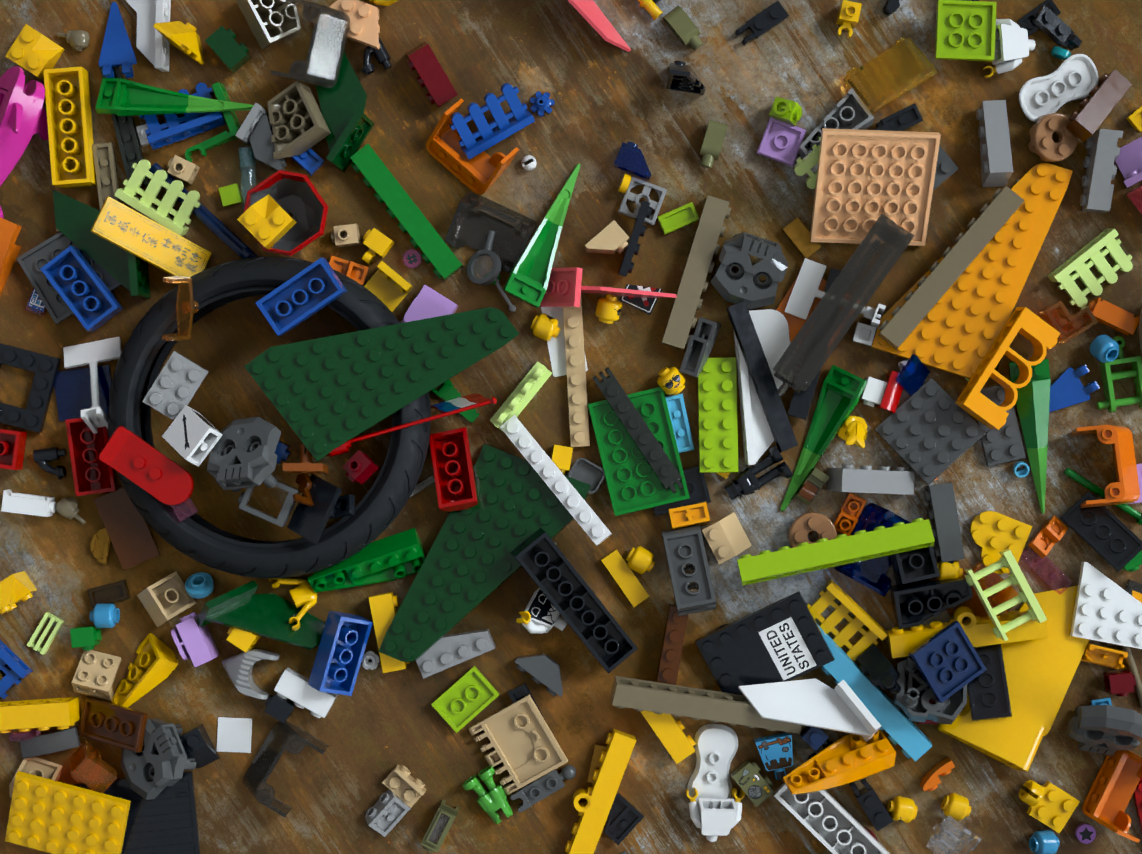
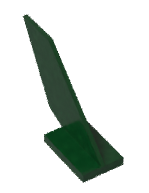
(344, 115)
(75, 222)
(262, 615)

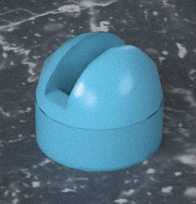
(1022, 472)

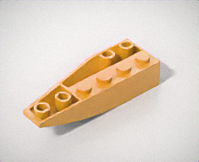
(842, 763)

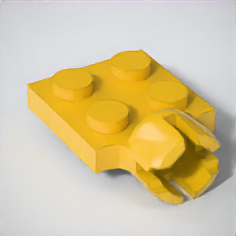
(1048, 804)

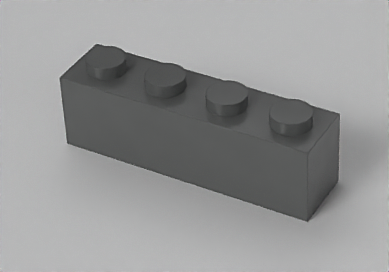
(945, 522)

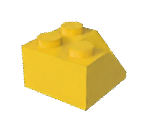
(34, 52)
(267, 221)
(14, 589)

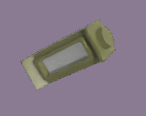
(439, 827)

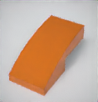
(351, 269)
(1048, 536)

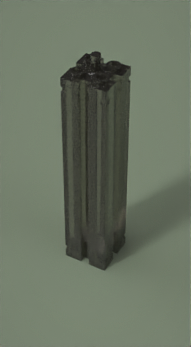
(841, 305)

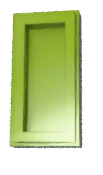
(678, 218)

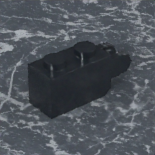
(880, 669)
(871, 805)

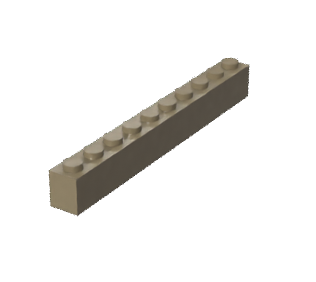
(951, 267)
(692, 703)

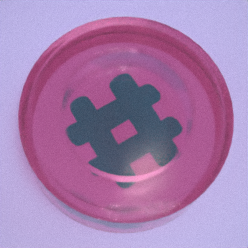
(412, 258)

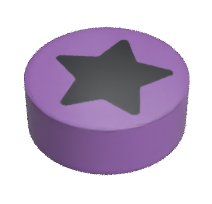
(1085, 833)

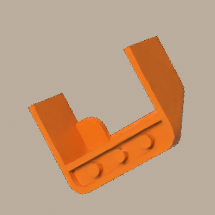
(478, 172)
(1126, 488)
(1113, 791)

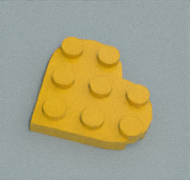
(996, 533)

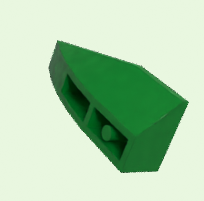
(376, 563)

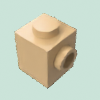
(182, 169)
(346, 235)

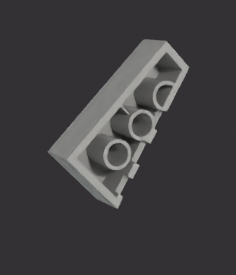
(848, 114)
(994, 143)
(1099, 170)
(871, 481)
(455, 649)

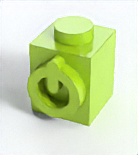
(786, 110)

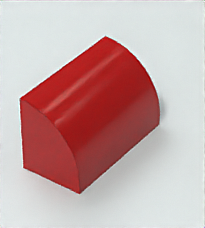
(891, 394)

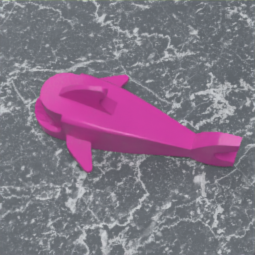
(20, 118)

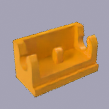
(689, 515)
(1104, 656)

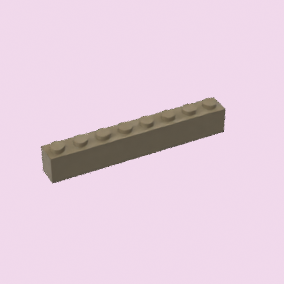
(695, 272)

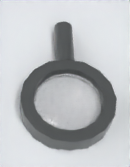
(485, 264)

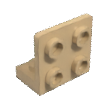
(96, 674)

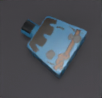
(776, 753)

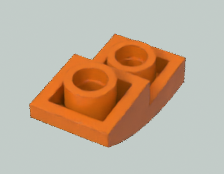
(849, 513)
(931, 779)

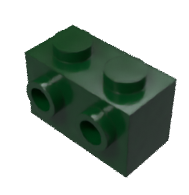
(228, 50)

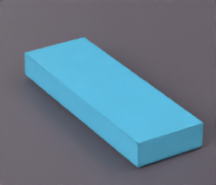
(680, 422)

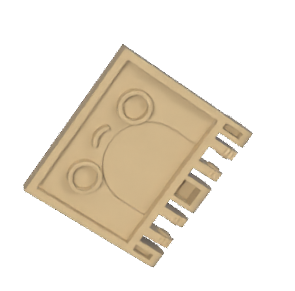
(520, 742)

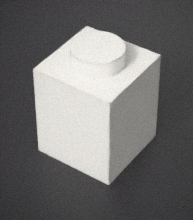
(873, 391)

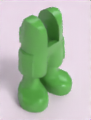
(491, 800)

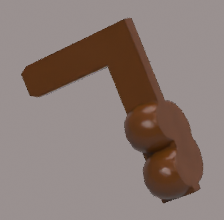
(305, 485)

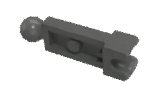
(543, 787)

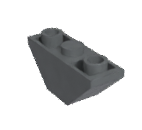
(263, 146)
(543, 671)

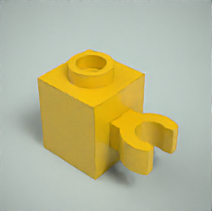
(848, 16)
(377, 244)

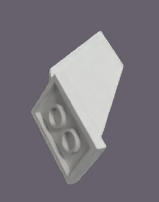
(813, 705)

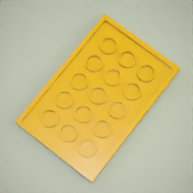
(65, 817)

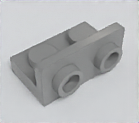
(386, 813)

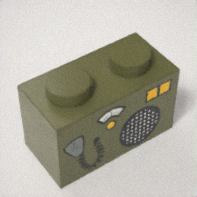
(752, 782)

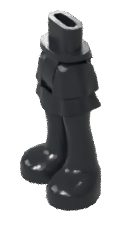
(748, 483)

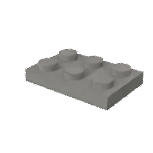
(175, 385)

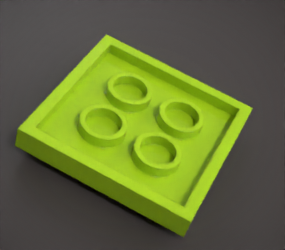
(965, 30)

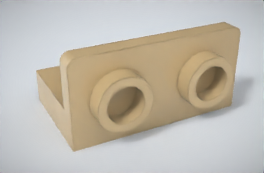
(404, 785)

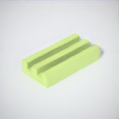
(36, 647)

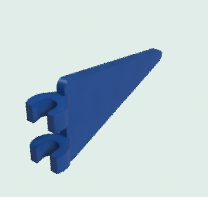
(116, 46)
(1069, 389)

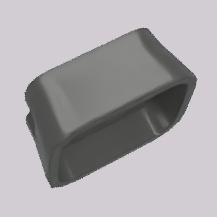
(588, 473)

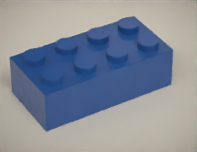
(81, 288)
(301, 296)
(340, 653)

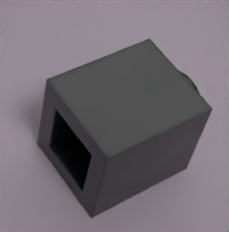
(279, 707)

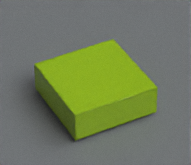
(230, 195)

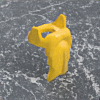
(855, 431)

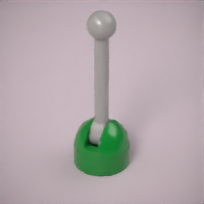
(512, 308)

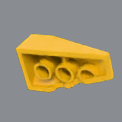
(183, 38)
(150, 668)

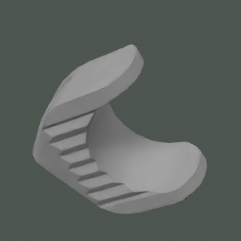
(240, 671)

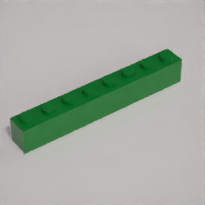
(406, 211)

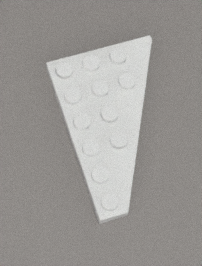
(1105, 611)

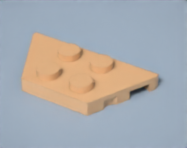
(363, 21)

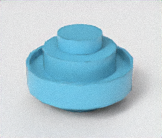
(199, 585)

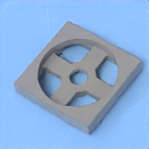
(250, 123)
(645, 193)

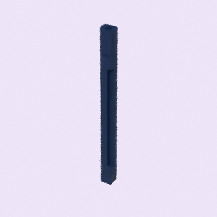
(214, 223)

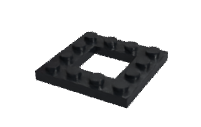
(41, 391)

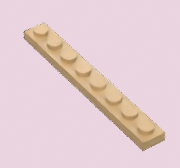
(576, 376)

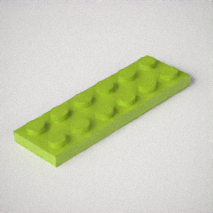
(718, 416)

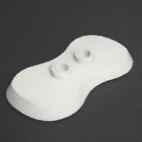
(1068, 83)
(714, 752)

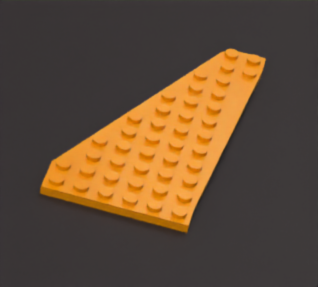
(982, 299)

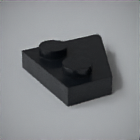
(621, 819)

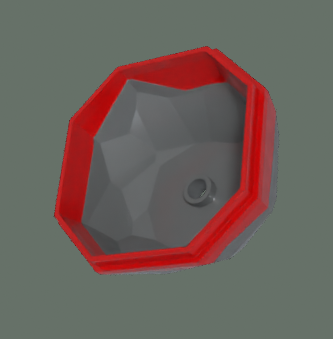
(296, 196)

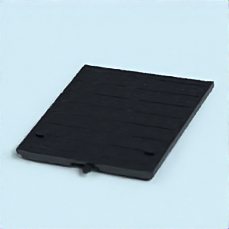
(161, 823)

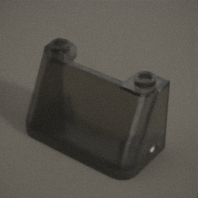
(477, 216)

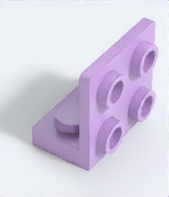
(1130, 162)

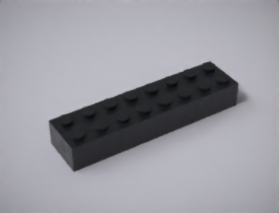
(574, 600)

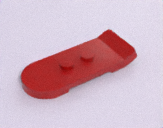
(147, 467)

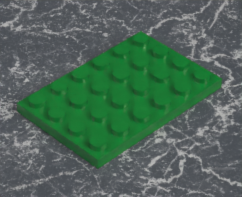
(626, 470)

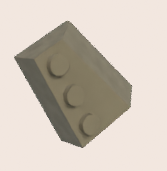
(270, 20)
(295, 121)

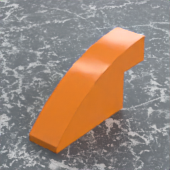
(8, 249)

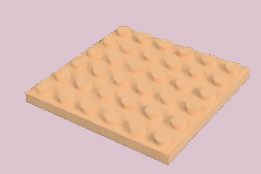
(872, 176)

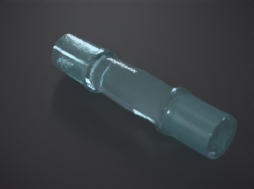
(247, 168)

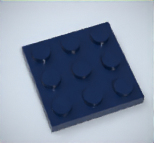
(948, 661)

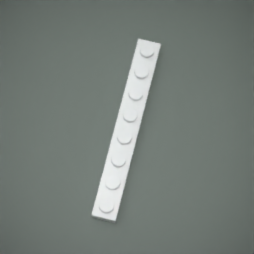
(555, 480)

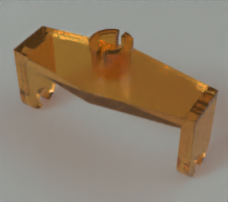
(184, 308)

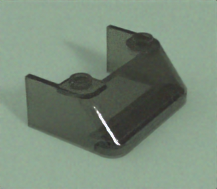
(325, 46)
(281, 738)

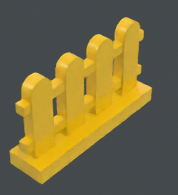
(855, 624)

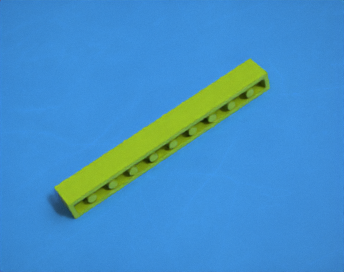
(835, 552)

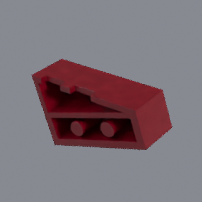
(431, 74)

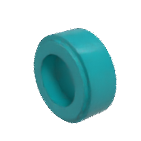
(1060, 53)

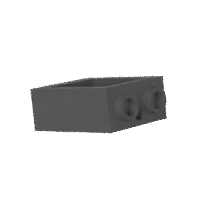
(286, 508)

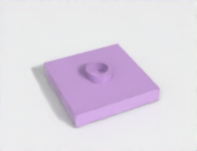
(781, 141)

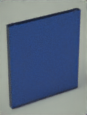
(74, 391)

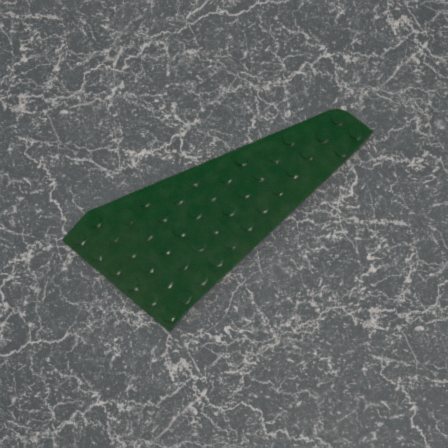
(355, 379)
(474, 551)

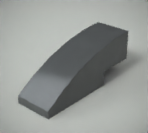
(700, 347)
(50, 742)

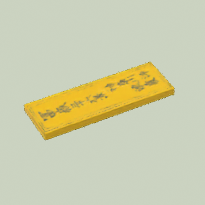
(149, 240)

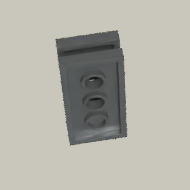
(686, 553)

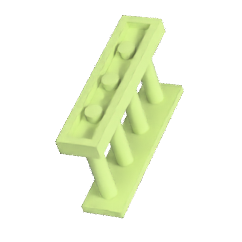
(1015, 578)

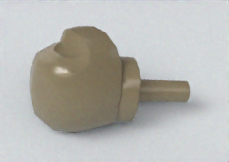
(76, 38)
(68, 508)

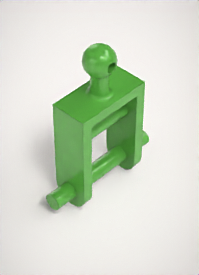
(1107, 377)

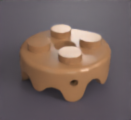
(1042, 142)
(810, 522)

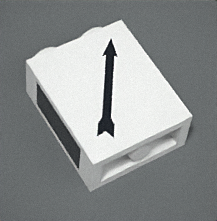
(192, 435)

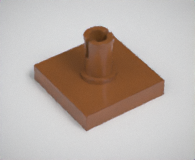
(305, 464)

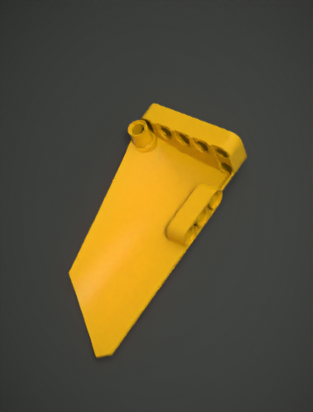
(1037, 682)

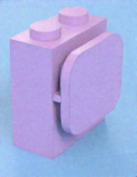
(429, 305)
(194, 641)

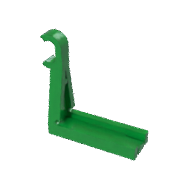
(224, 137)

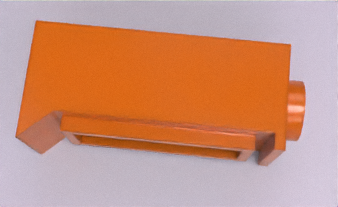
(1114, 316)

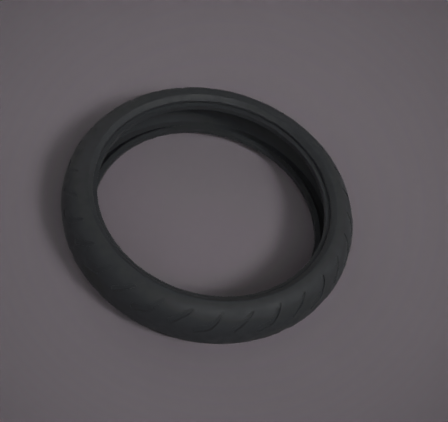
(201, 540)

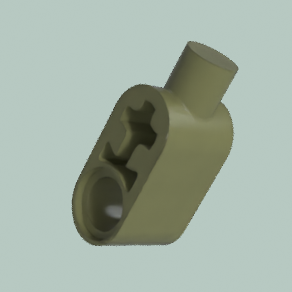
(683, 28)
(712, 142)

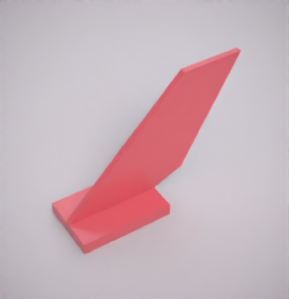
(599, 22)
(565, 289)

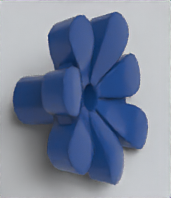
(542, 107)

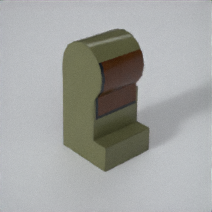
(811, 486)

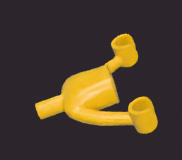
(301, 596)

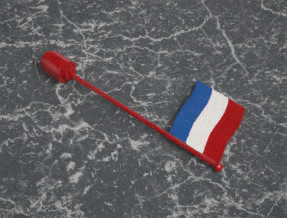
(446, 408)

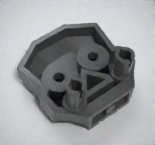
(745, 283)
(245, 454)
(916, 700)
(1105, 728)
(159, 762)

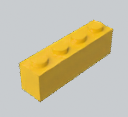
(383, 612)
(671, 734)

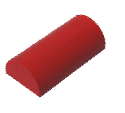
(453, 470)
(88, 471)

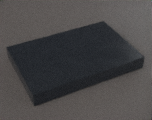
(697, 491)
(312, 520)

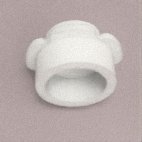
(370, 665)

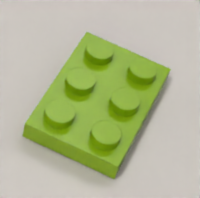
(465, 699)

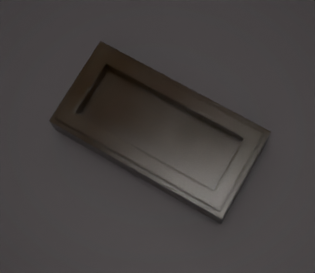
(109, 593)

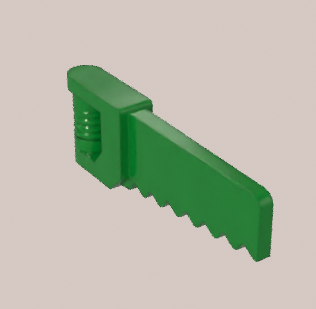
(448, 393)

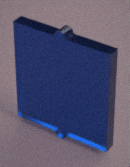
(912, 375)

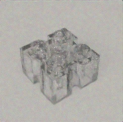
(952, 838)

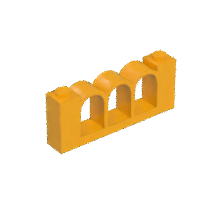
(1039, 334)

